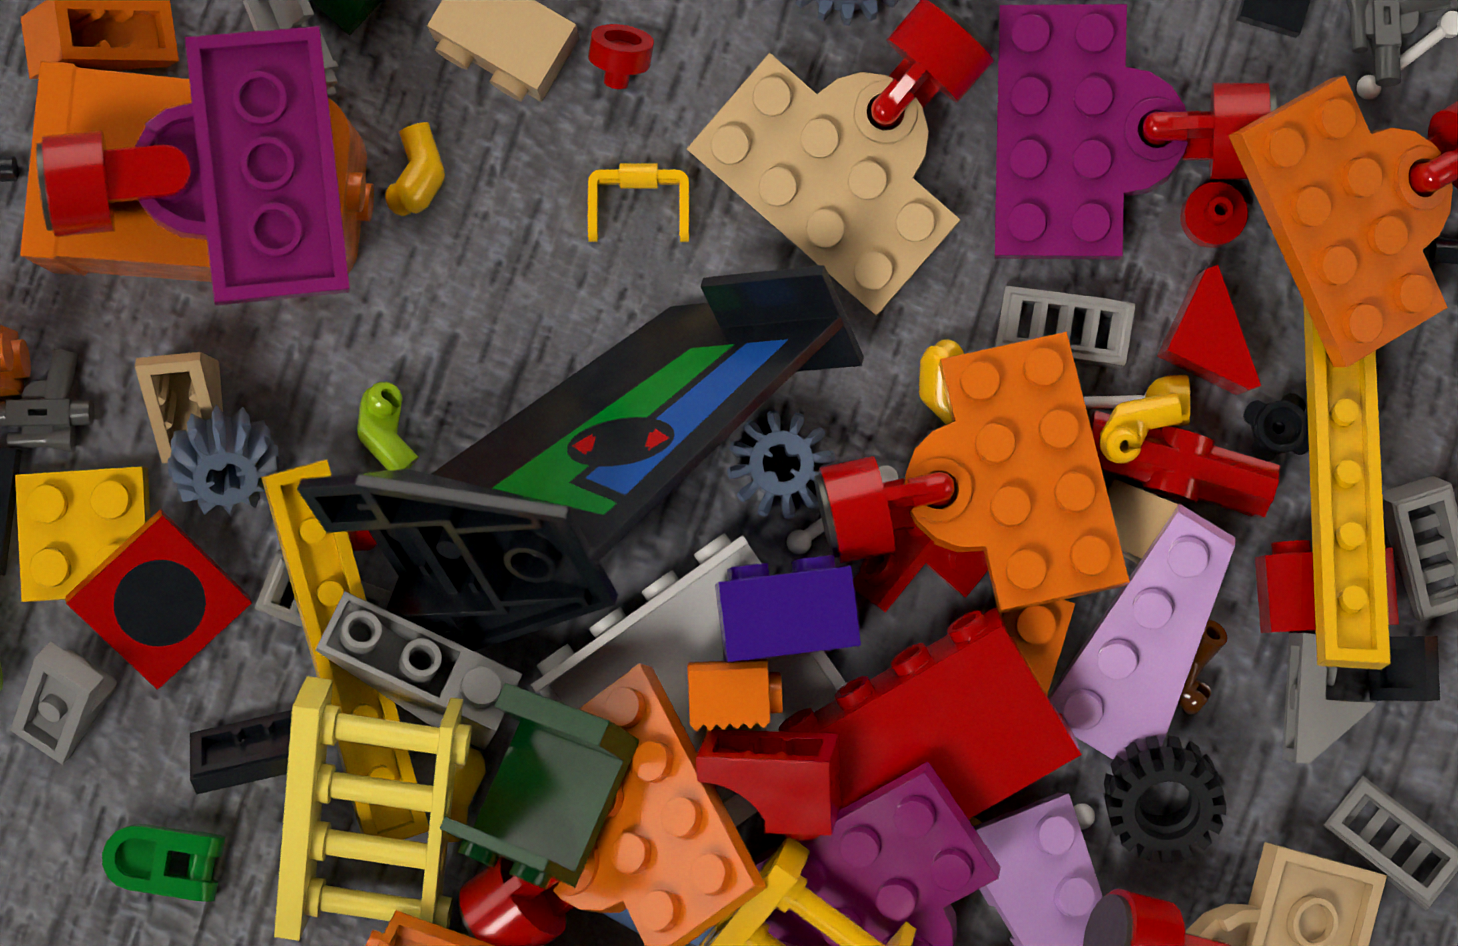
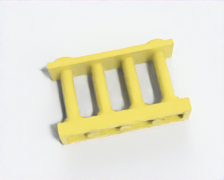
(315, 782)

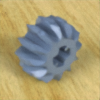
(222, 460)
(768, 482)

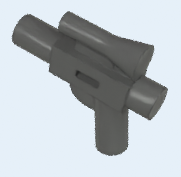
(1385, 25)
(46, 410)

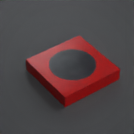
(158, 599)

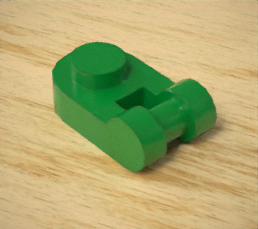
(142, 855)

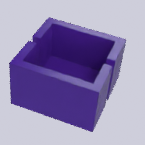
(787, 611)

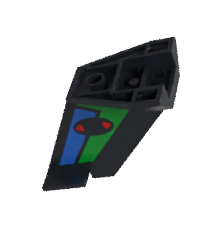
(525, 514)

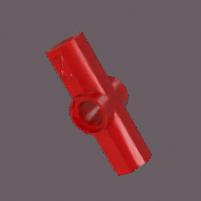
(1193, 469)

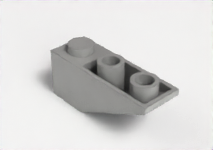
(416, 666)

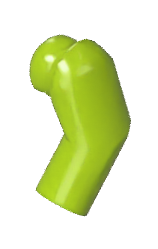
(379, 426)

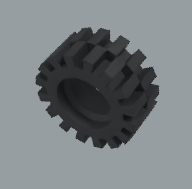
(1169, 831)

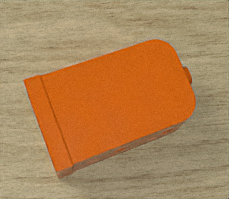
(120, 105)

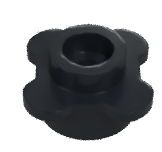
(1292, 416)

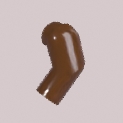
(1196, 692)

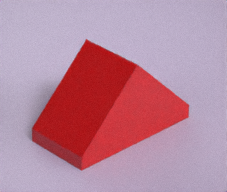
(1209, 338)

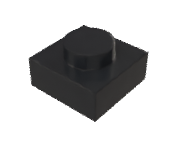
(1411, 671)

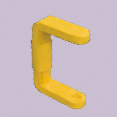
(638, 177)

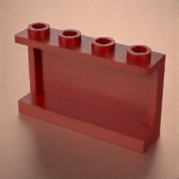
(955, 704)

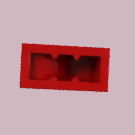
(782, 774)

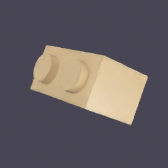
(510, 38)

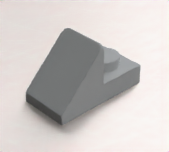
(60, 701)
(1310, 718)

